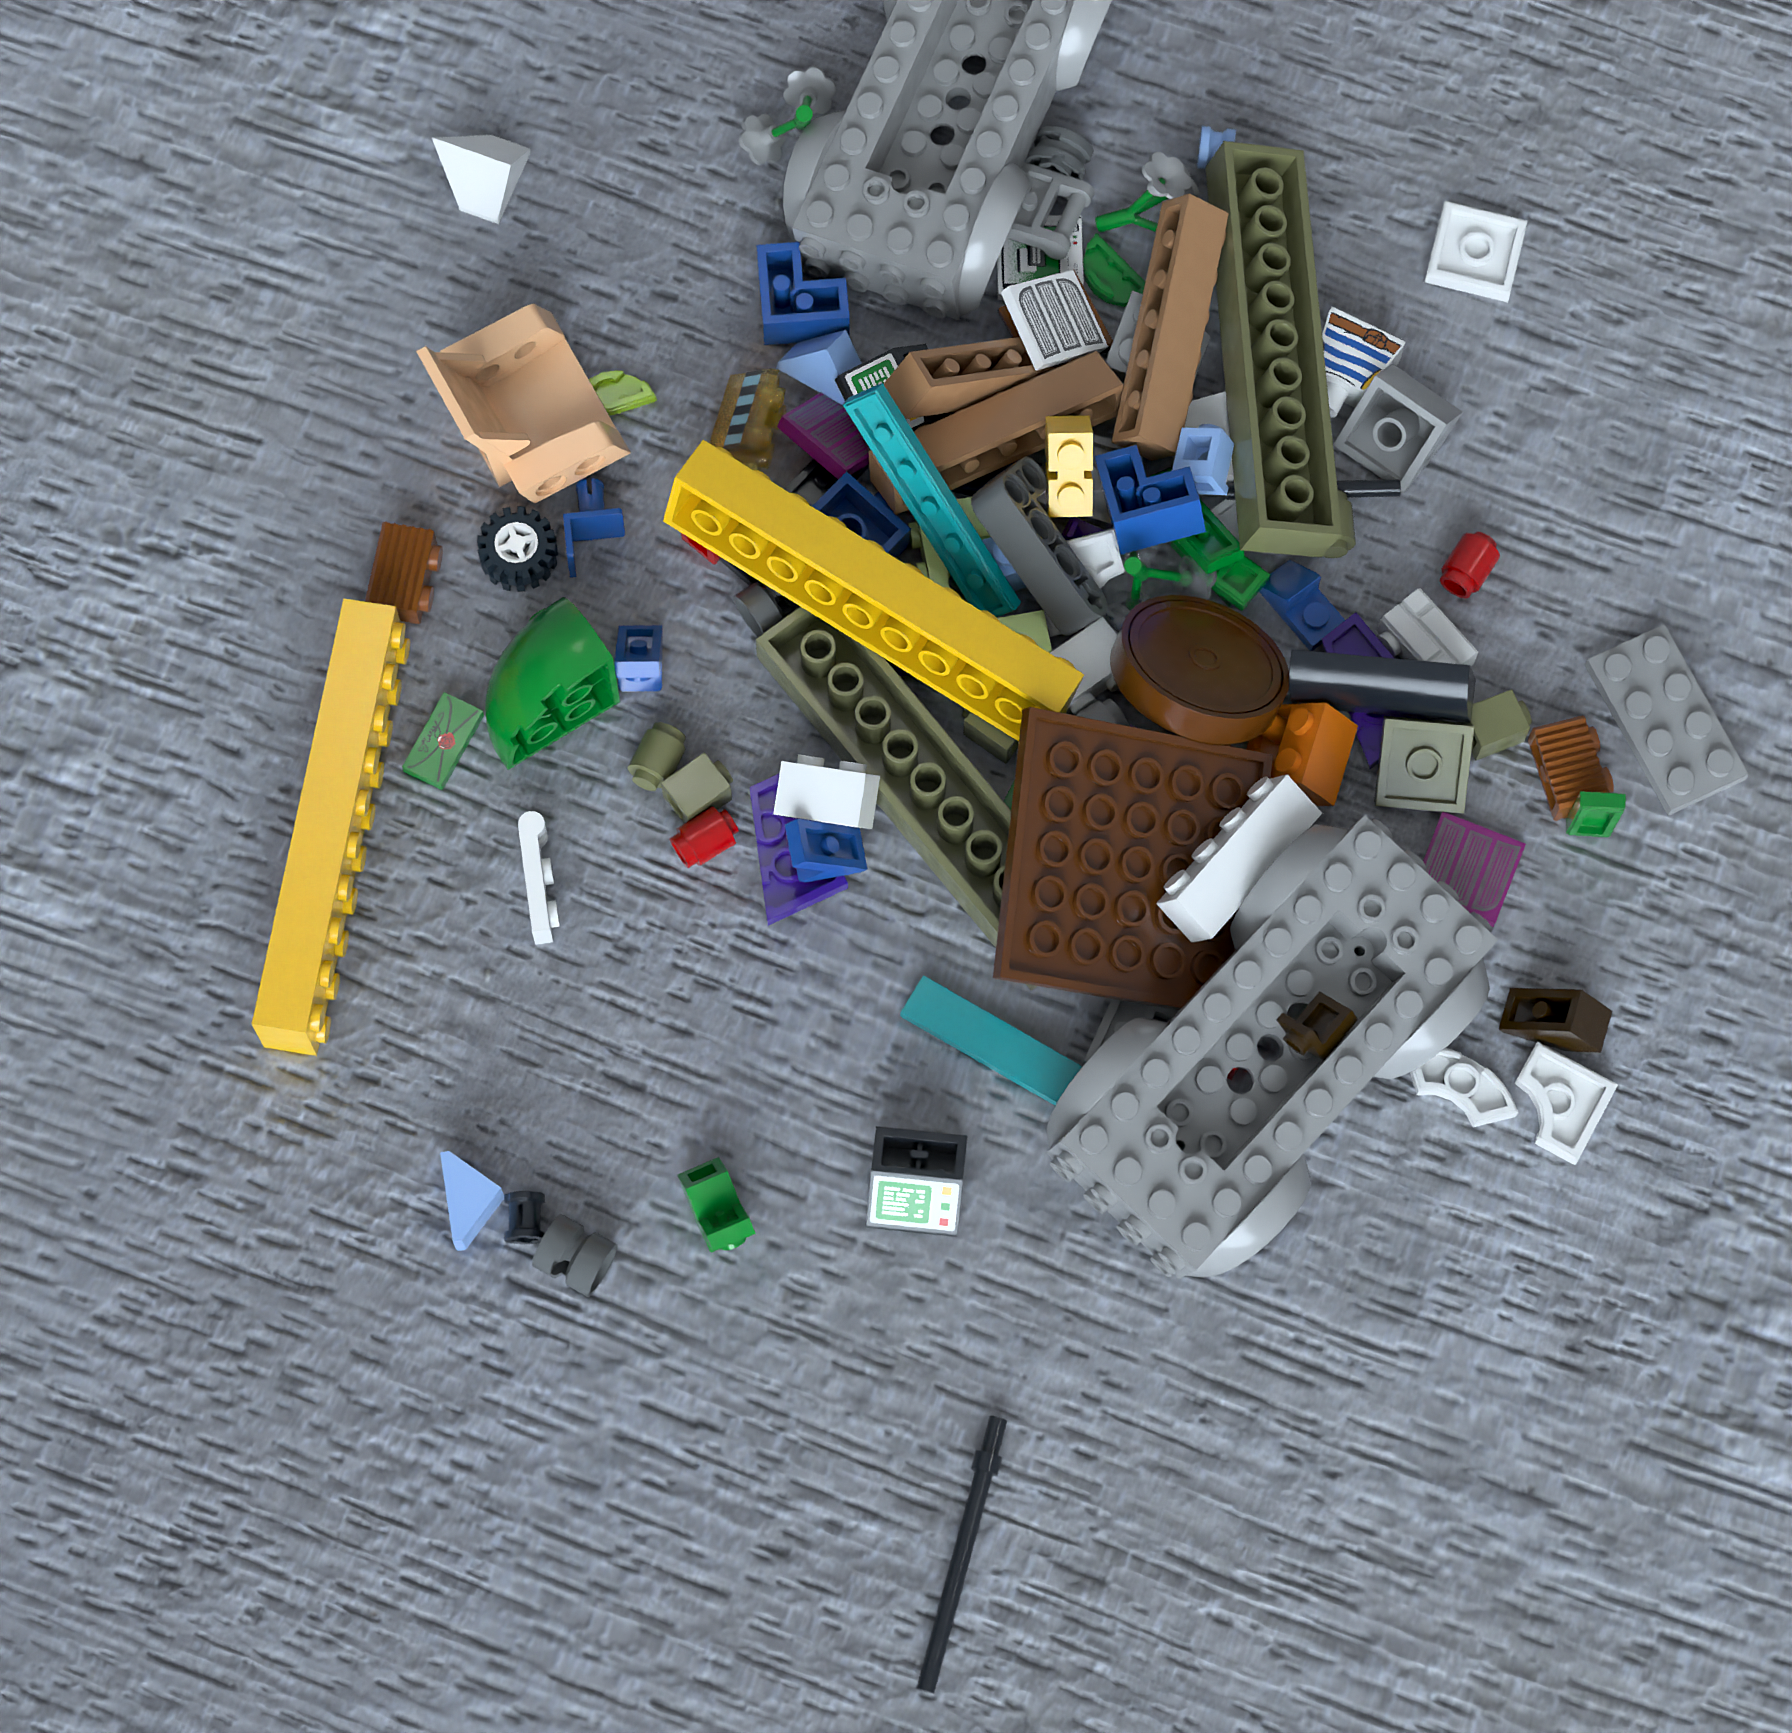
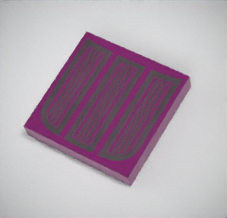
(827, 435)
(1473, 863)

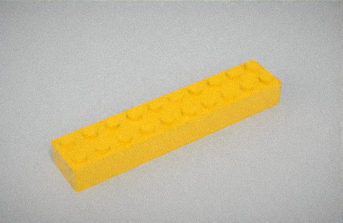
(866, 591)
(330, 829)

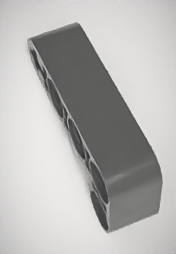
(1036, 548)

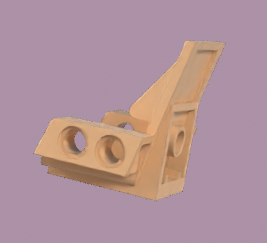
(526, 403)

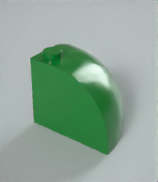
(548, 683)

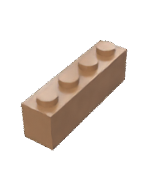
(958, 376)

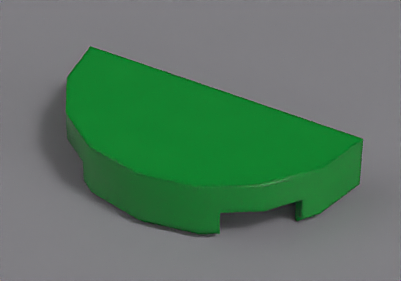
(1109, 273)

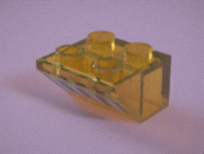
(749, 416)

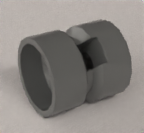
(760, 608)
(574, 1255)

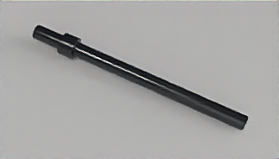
(986, 1465)

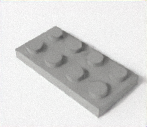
(1666, 719)

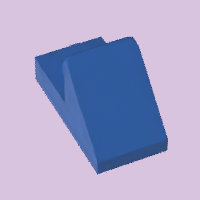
(1300, 603)
(639, 658)
(824, 849)

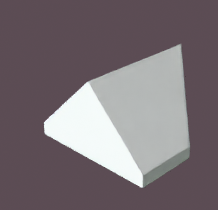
(482, 172)

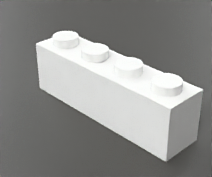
(1235, 860)

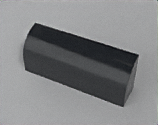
(1383, 685)

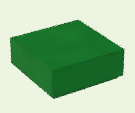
(1240, 582)

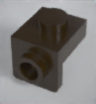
(1318, 1026)

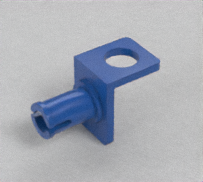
(591, 521)

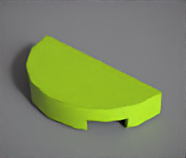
(621, 391)

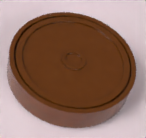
(1199, 669)

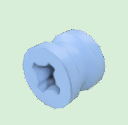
(1210, 142)

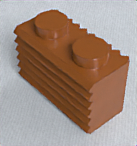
(404, 569)
(1568, 763)

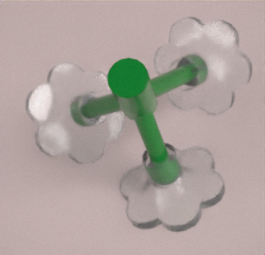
(1187, 580)

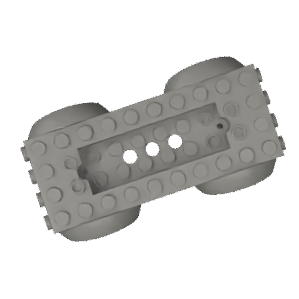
(919, 216)
(1220, 1171)

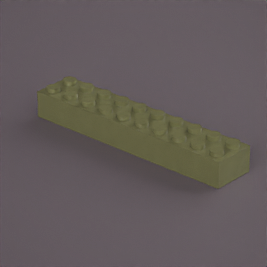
(1273, 353)
(924, 776)

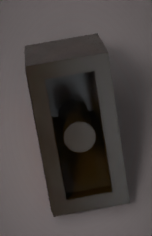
(1556, 1018)

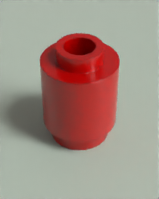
(1469, 564)
(704, 837)

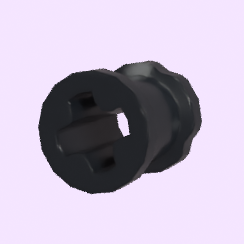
(524, 1217)

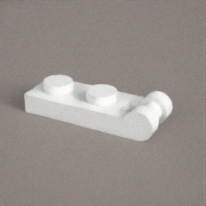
(537, 875)

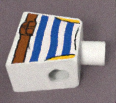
(1354, 356)

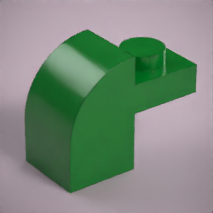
(716, 1205)

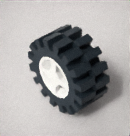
(513, 534)

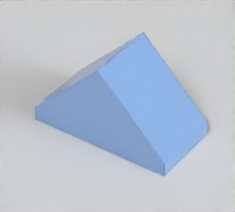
(820, 361)
(469, 1199)

